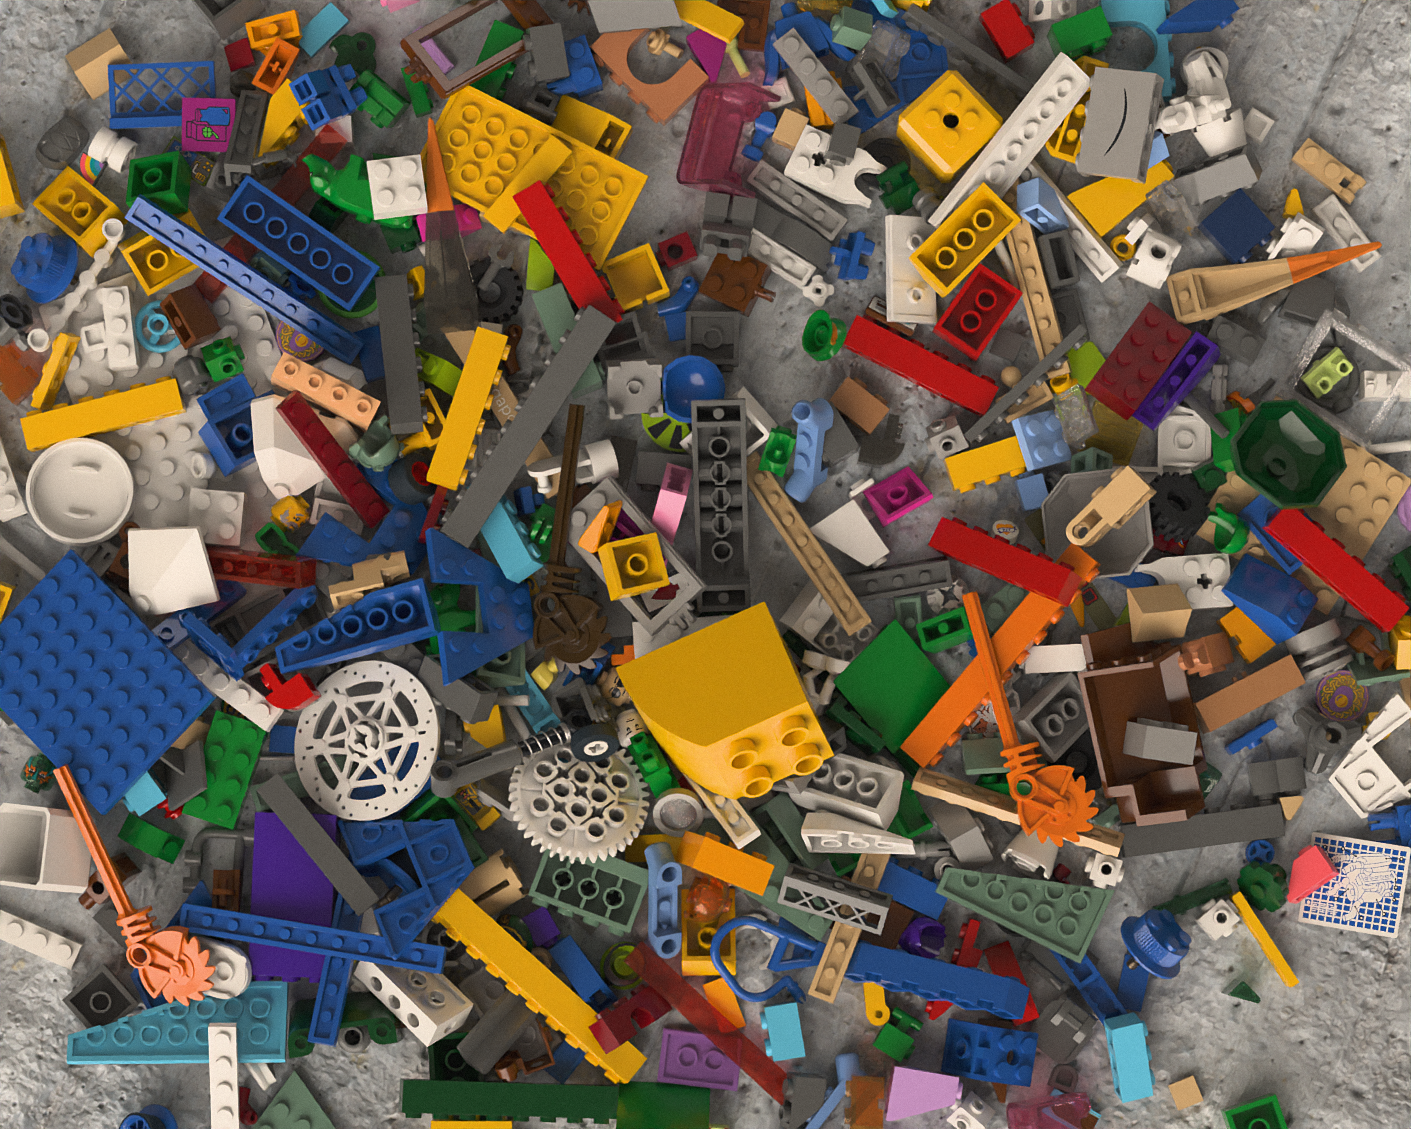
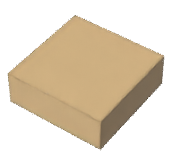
(1185, 1092)

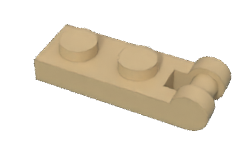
(1328, 170)

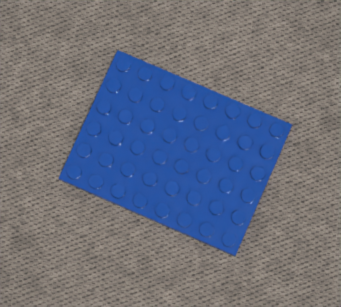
(93, 682)

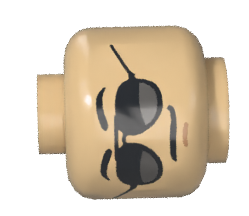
(612, 687)

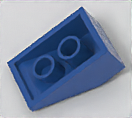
(231, 438)
(1269, 598)

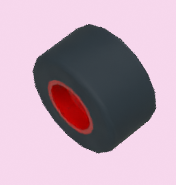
(408, 479)

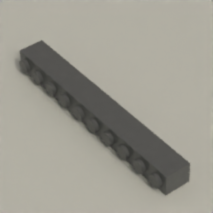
(528, 426)

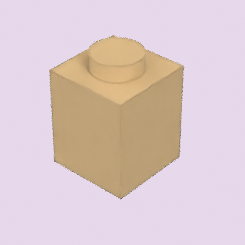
(790, 128)

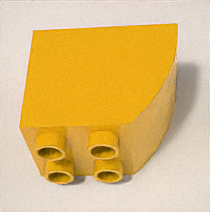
(729, 706)

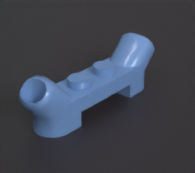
(808, 471)
(663, 883)
(845, 1066)

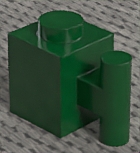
(897, 188)

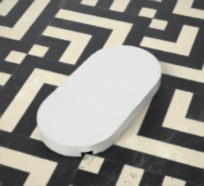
(232, 967)

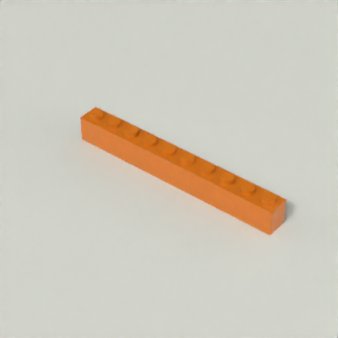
(1011, 647)

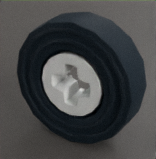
(594, 742)

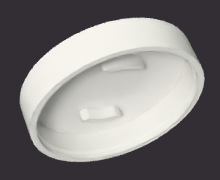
(80, 492)

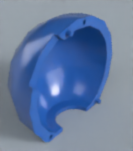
(689, 380)

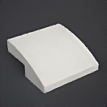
(329, 500)

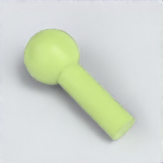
(732, 50)

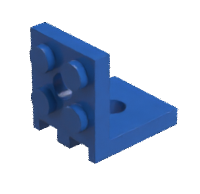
(987, 1053)

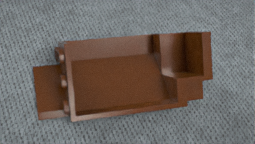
(1129, 683)

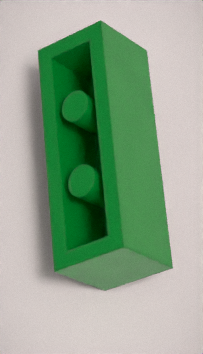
(417, 93)

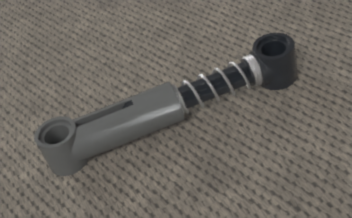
(450, 775)

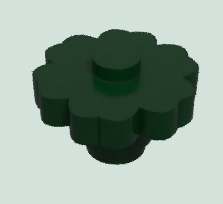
(1263, 885)

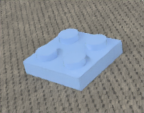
(1041, 440)

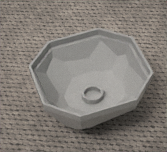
(1117, 550)

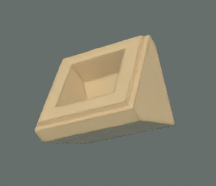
(1289, 806)

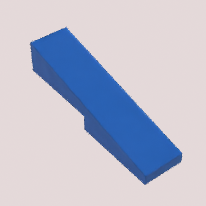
(1092, 987)

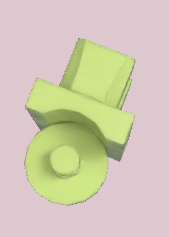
(1327, 372)

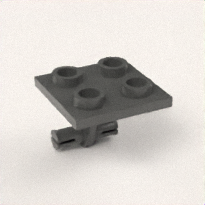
(184, 773)

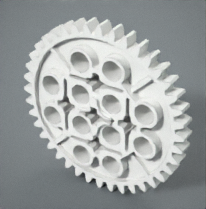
(625, 803)

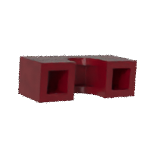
(615, 1026)

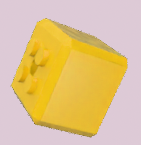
(944, 149)

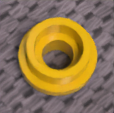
(1131, 249)

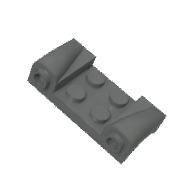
(242, 620)

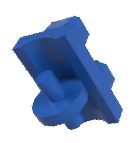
(848, 255)

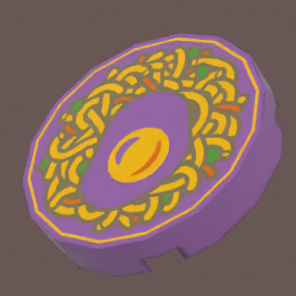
(297, 344)
(1340, 697)

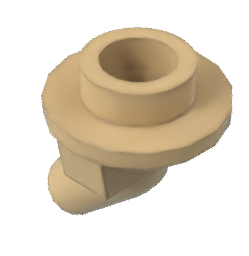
(658, 42)

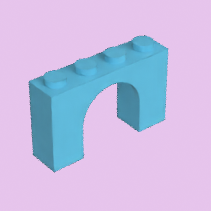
(1146, 16)

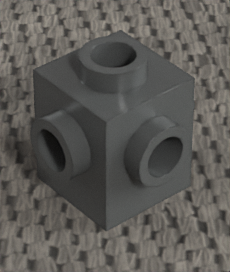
(534, 107)

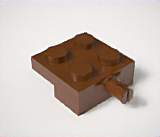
(737, 283)

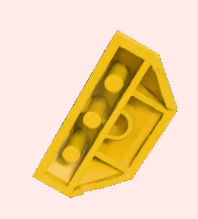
(1065, 140)

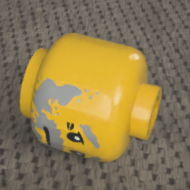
(290, 513)

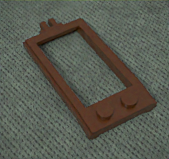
(526, 12)

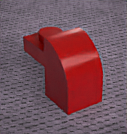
(289, 694)

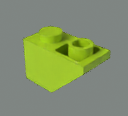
(438, 372)

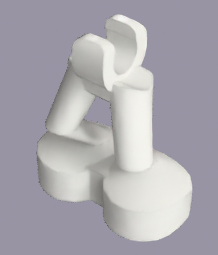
(820, 663)

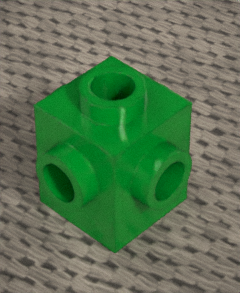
(223, 358)

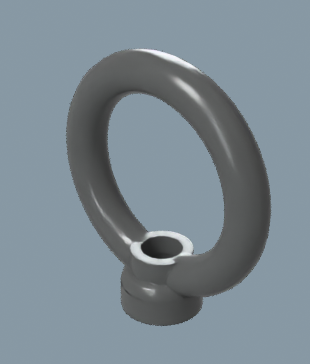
(1342, 400)

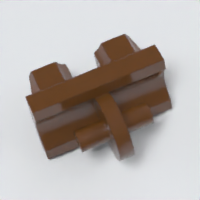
(226, 889)

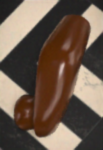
(514, 335)

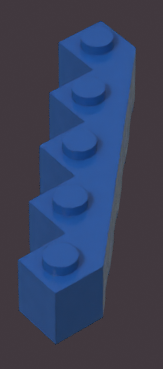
(938, 980)

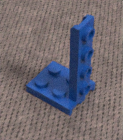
(173, 631)
(263, 634)

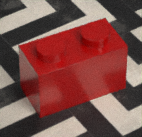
(1007, 30)

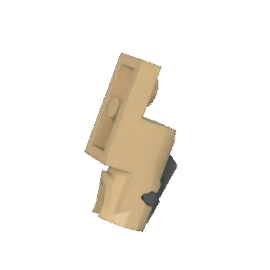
(370, 577)

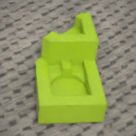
(540, 269)

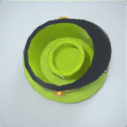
(615, 971)

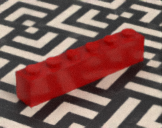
(564, 250)
(920, 366)
(1005, 561)
(1337, 568)

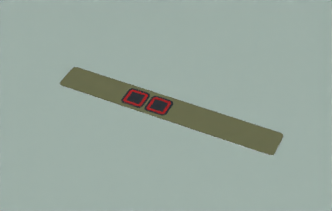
(1092, 600)

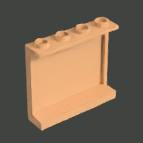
(325, 392)

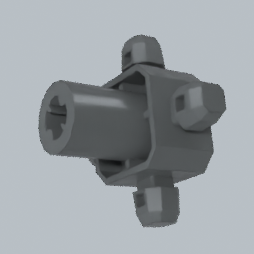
(14, 322)

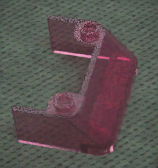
(715, 136)

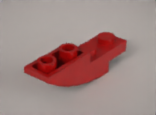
(965, 957)

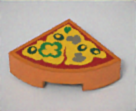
(1238, 402)

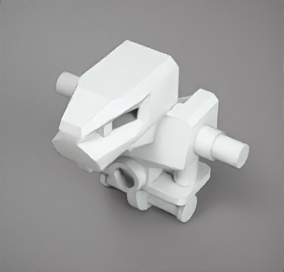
(1205, 97)

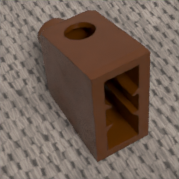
(97, 889)

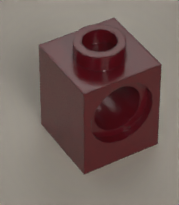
(682, 241)

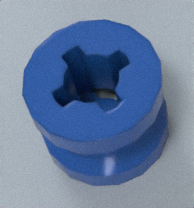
(1264, 851)

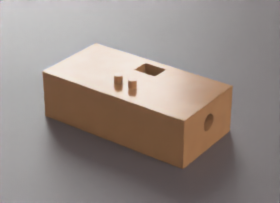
(1247, 693)

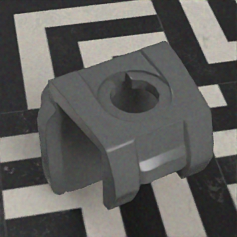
(590, 698)
(1063, 1029)

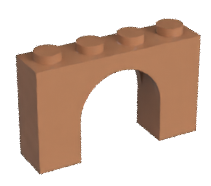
(661, 99)

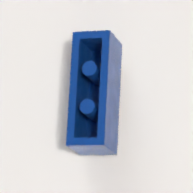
(912, 889)

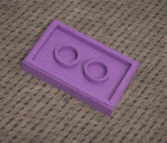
(695, 1061)

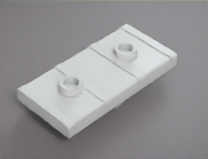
(907, 293)

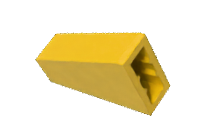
(1114, 199)

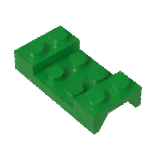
(908, 823)

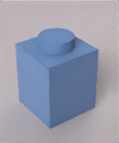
(1031, 490)

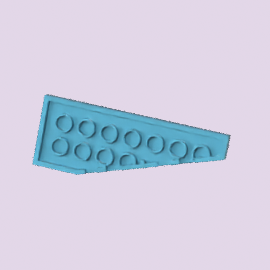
(180, 1032)

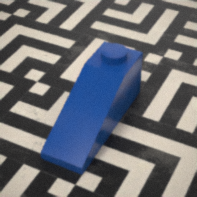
(1200, 17)

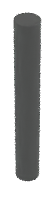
(1206, 415)

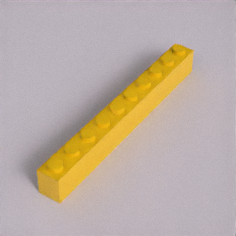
(535, 983)

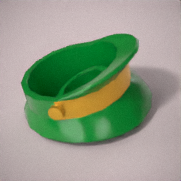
(823, 335)

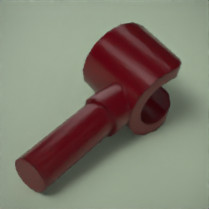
(1061, 872)

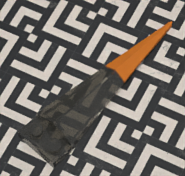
(448, 283)

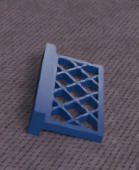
(154, 118)

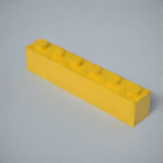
(467, 409)
(103, 414)

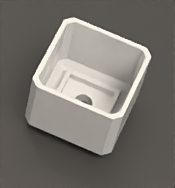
(42, 849)

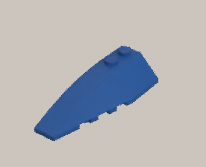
(368, 626)

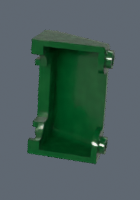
(359, 1010)

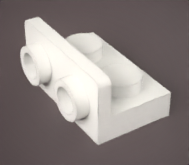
(1297, 238)

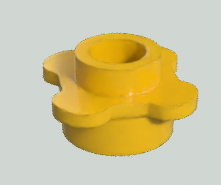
(1062, 383)

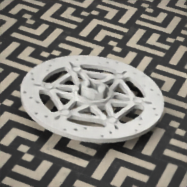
(367, 741)

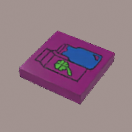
(207, 123)

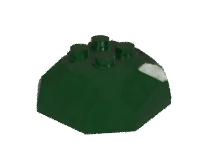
(1288, 454)

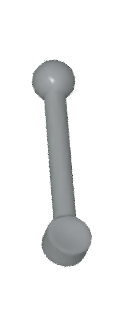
(278, 758)

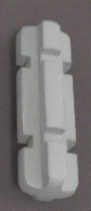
(1218, 388)

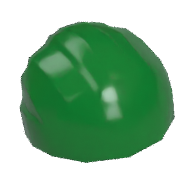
(1230, 530)

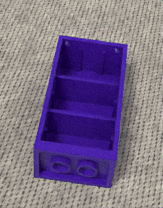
(289, 888)

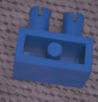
(583, 73)
(1399, 820)

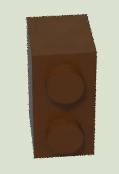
(190, 316)

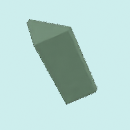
(507, 668)

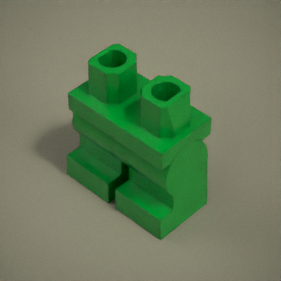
(652, 764)

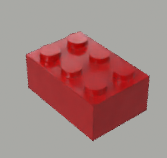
(977, 312)

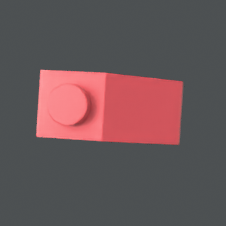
(1309, 873)

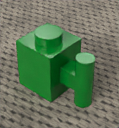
(894, 1040)

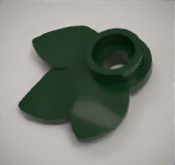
(349, 53)

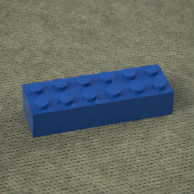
(298, 243)

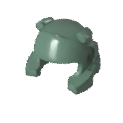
(377, 446)

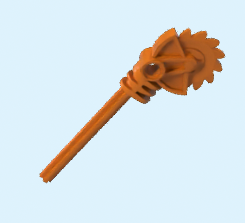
(1056, 802)
(171, 960)

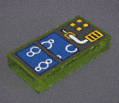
(200, 164)

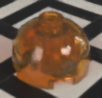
(707, 899)

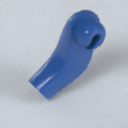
(681, 299)

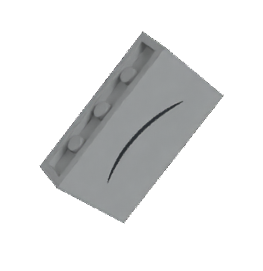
(1119, 124)

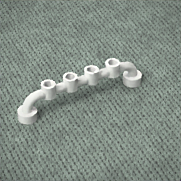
(40, 339)

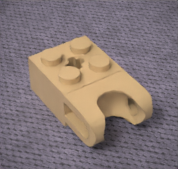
(1110, 506)

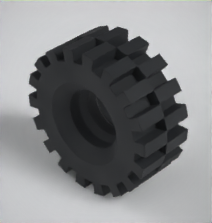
(510, 292)
(1172, 522)
(1091, 773)

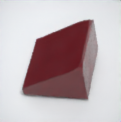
(240, 55)

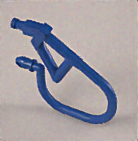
(775, 964)

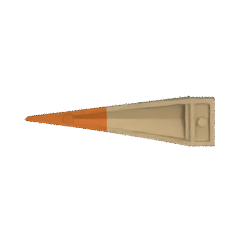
(1219, 289)

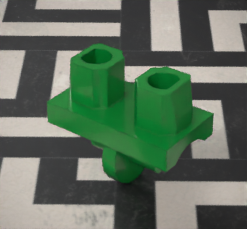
(777, 450)

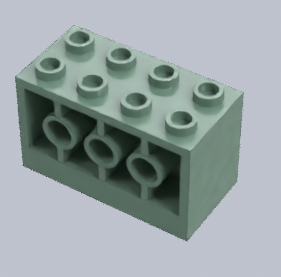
(607, 877)

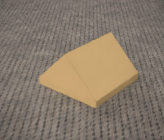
(92, 61)
(1158, 612)

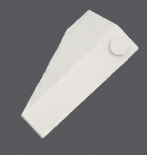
(838, 834)

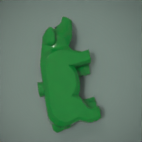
(348, 189)
(450, 616)

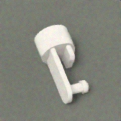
(597, 459)

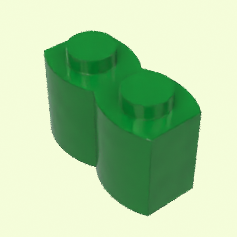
(275, 541)

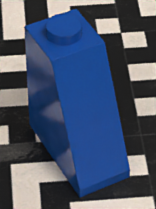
(582, 974)

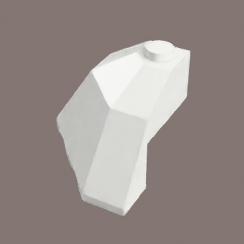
(281, 456)

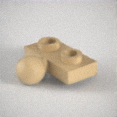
(1038, 396)

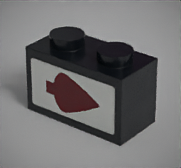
(657, 599)

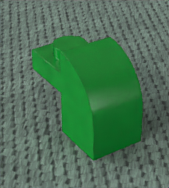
(150, 838)

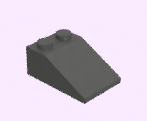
(229, 15)

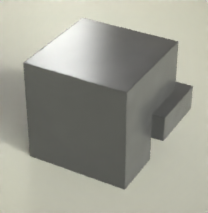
(625, 342)

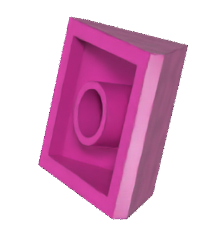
(897, 496)

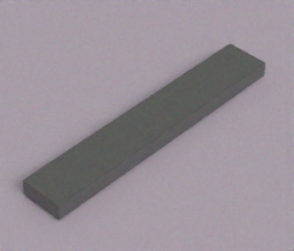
(318, 844)

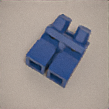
(327, 95)

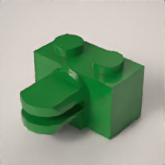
(542, 529)

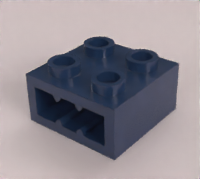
(1237, 227)

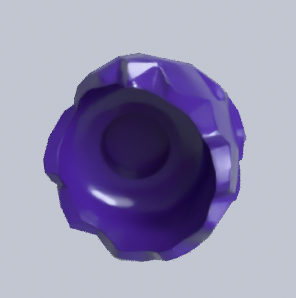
(923, 937)

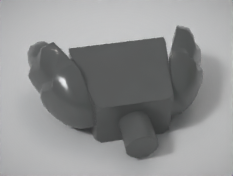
(1306, 304)

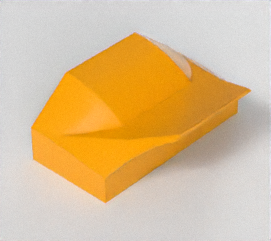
(265, 30)

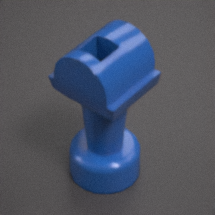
(764, 128)

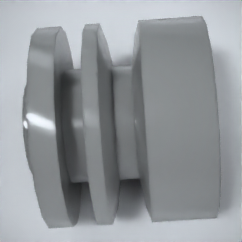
(1319, 650)

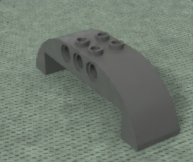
(721, 503)

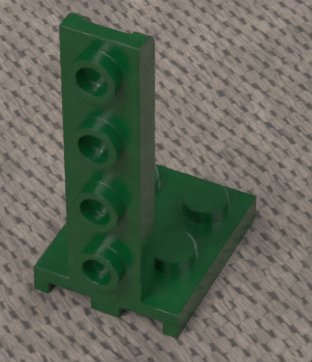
(865, 739)

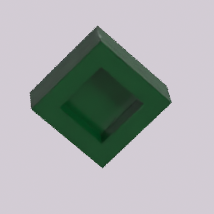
(1208, 475)

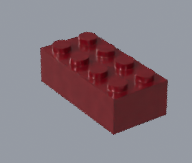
(1138, 361)

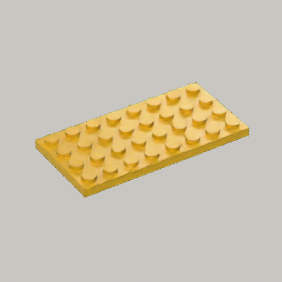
(491, 142)

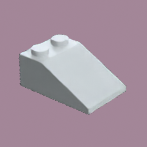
(757, 424)

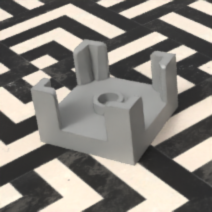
(634, 387)

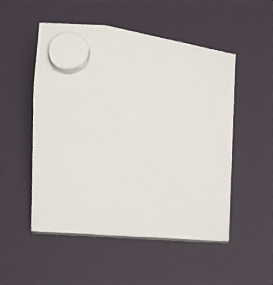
(169, 570)

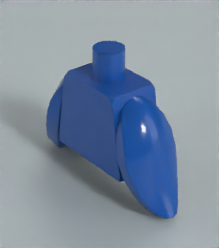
(814, 32)

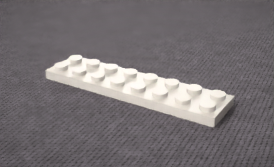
(1020, 135)

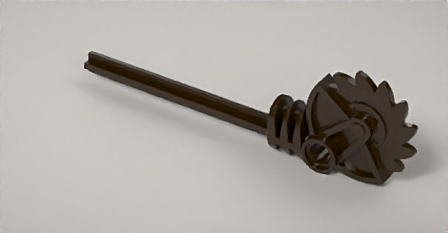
(572, 629)

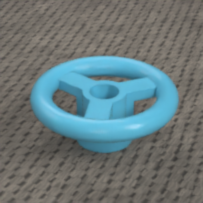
(151, 345)

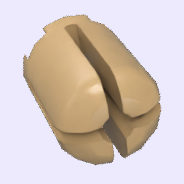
(494, 884)

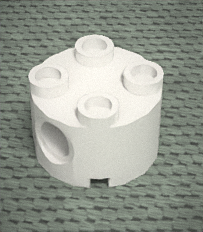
(1153, 258)

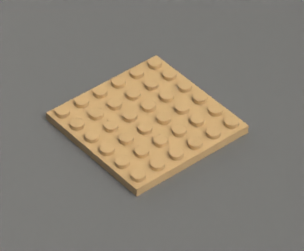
(1350, 512)

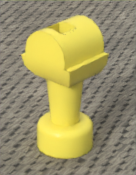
(545, 674)

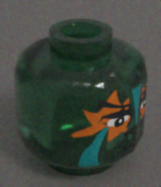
(38, 773)

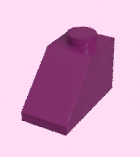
(708, 52)

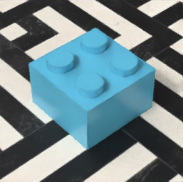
(784, 1031)

